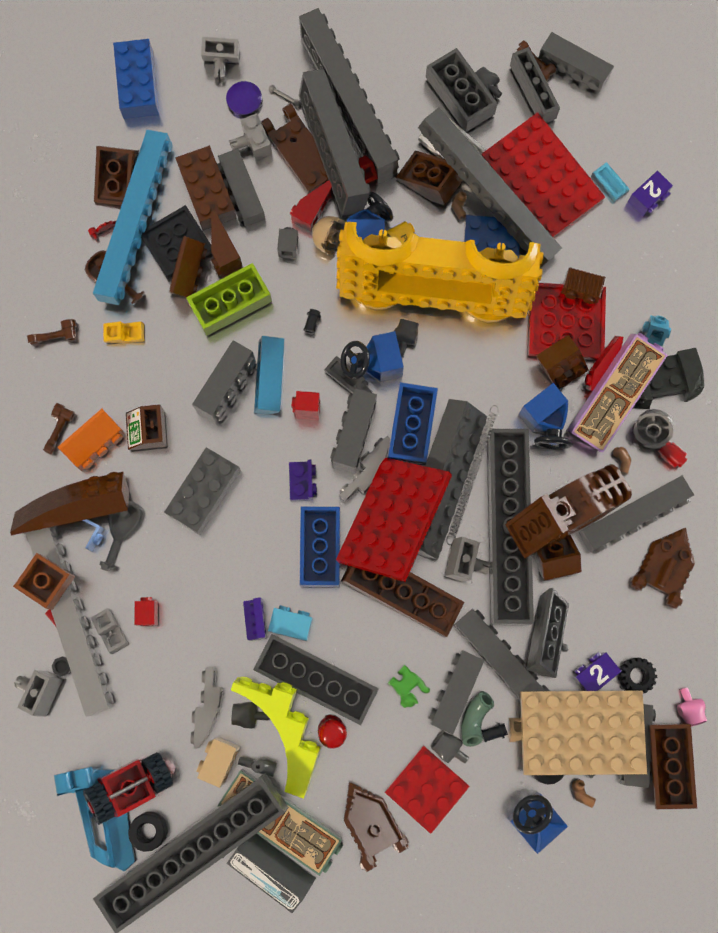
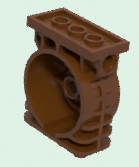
(569, 509)

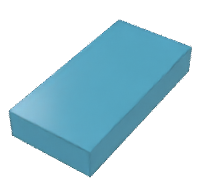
(610, 182)

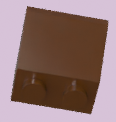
(558, 559)

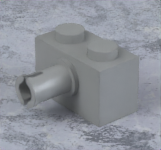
(221, 52)
(253, 137)
(463, 560)
(38, 692)

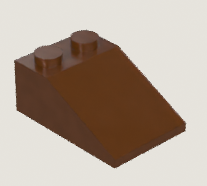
(113, 173)
(429, 177)
(225, 256)

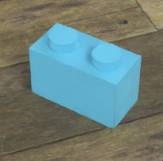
(290, 623)

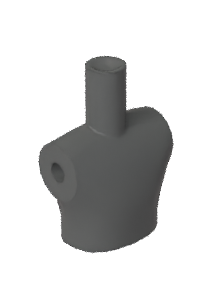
(490, 81)
(406, 334)
(246, 714)
(448, 747)
(265, 765)

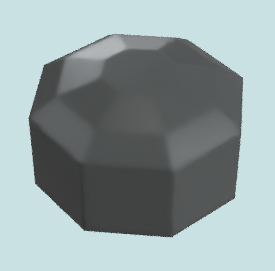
(61, 667)

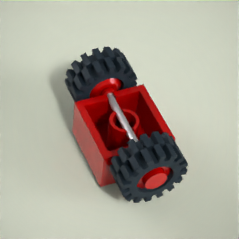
(127, 788)

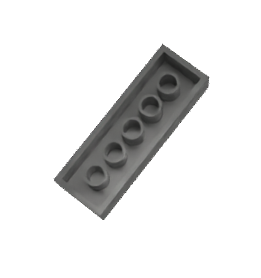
(316, 679)

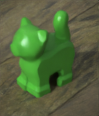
(406, 684)

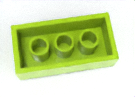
(229, 299)

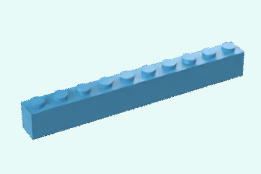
(132, 218)

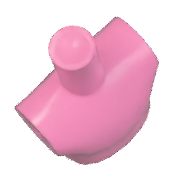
(692, 709)

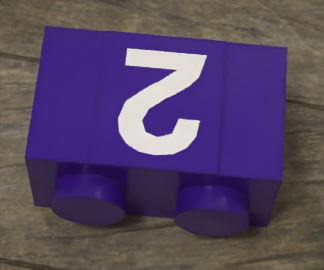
(650, 193)
(596, 673)

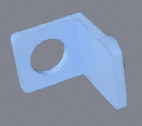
(96, 537)

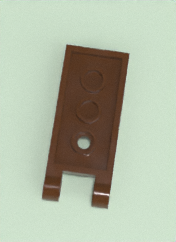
(300, 156)

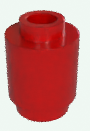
(673, 454)

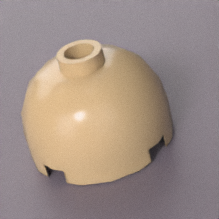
(327, 233)

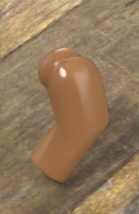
(457, 205)
(625, 459)
(580, 794)

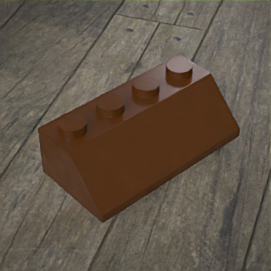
(673, 766)

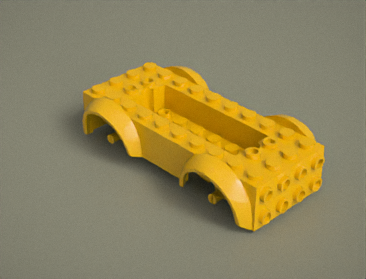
(437, 274)

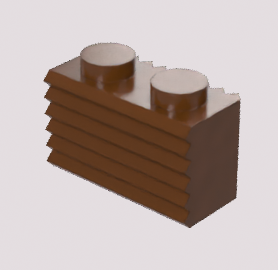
(583, 285)

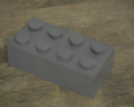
(461, 90)
(225, 382)
(354, 432)
(202, 491)

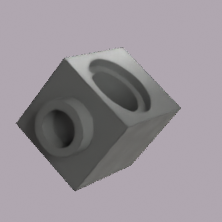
(288, 242)

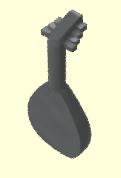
(122, 526)

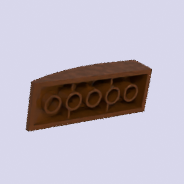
(74, 503)
(413, 599)

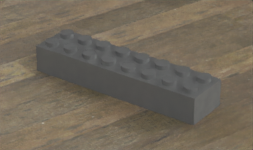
(333, 142)
(452, 452)

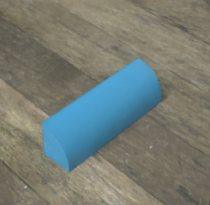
(269, 375)

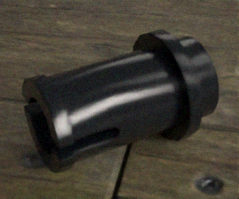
(312, 320)
(494, 732)

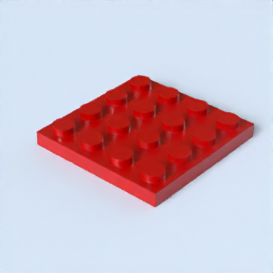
(557, 316)

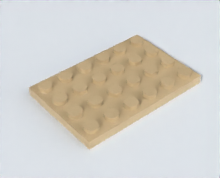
(583, 732)

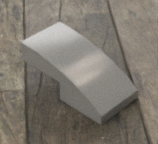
(109, 631)

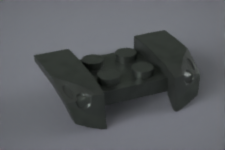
(676, 374)

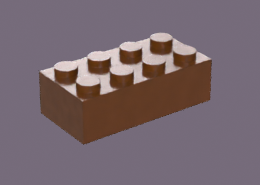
(205, 186)

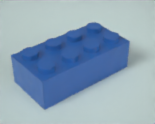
(136, 78)
(413, 423)
(319, 546)

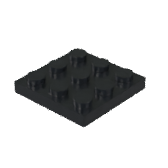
(165, 238)

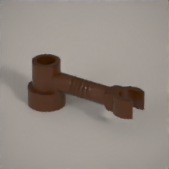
(546, 70)
(68, 331)
(63, 415)

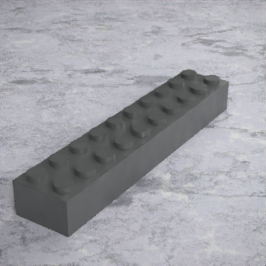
(349, 96)
(509, 495)
(190, 853)

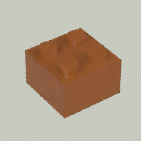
(44, 581)

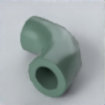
(473, 718)

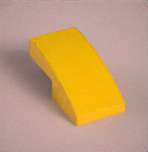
(123, 333)

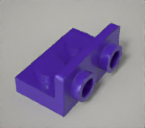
(301, 480)
(255, 619)

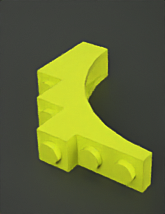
(291, 726)

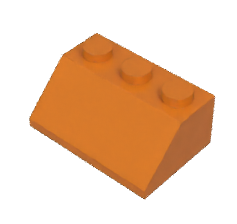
(91, 440)

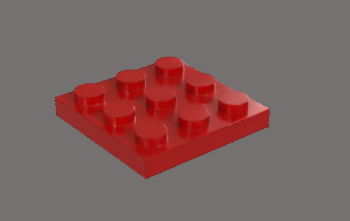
(427, 789)

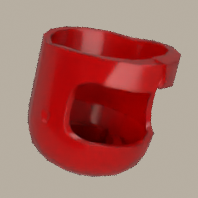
(332, 732)

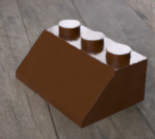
(187, 267)

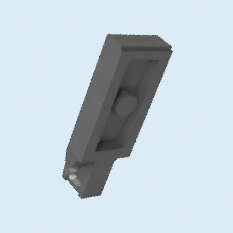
(335, 371)

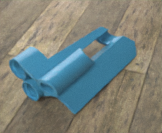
(119, 848)

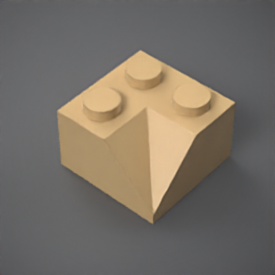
(218, 761)

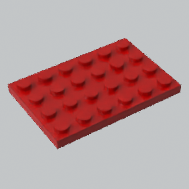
(543, 174)
(394, 518)

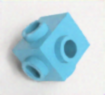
(656, 329)

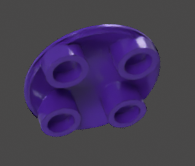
(244, 98)

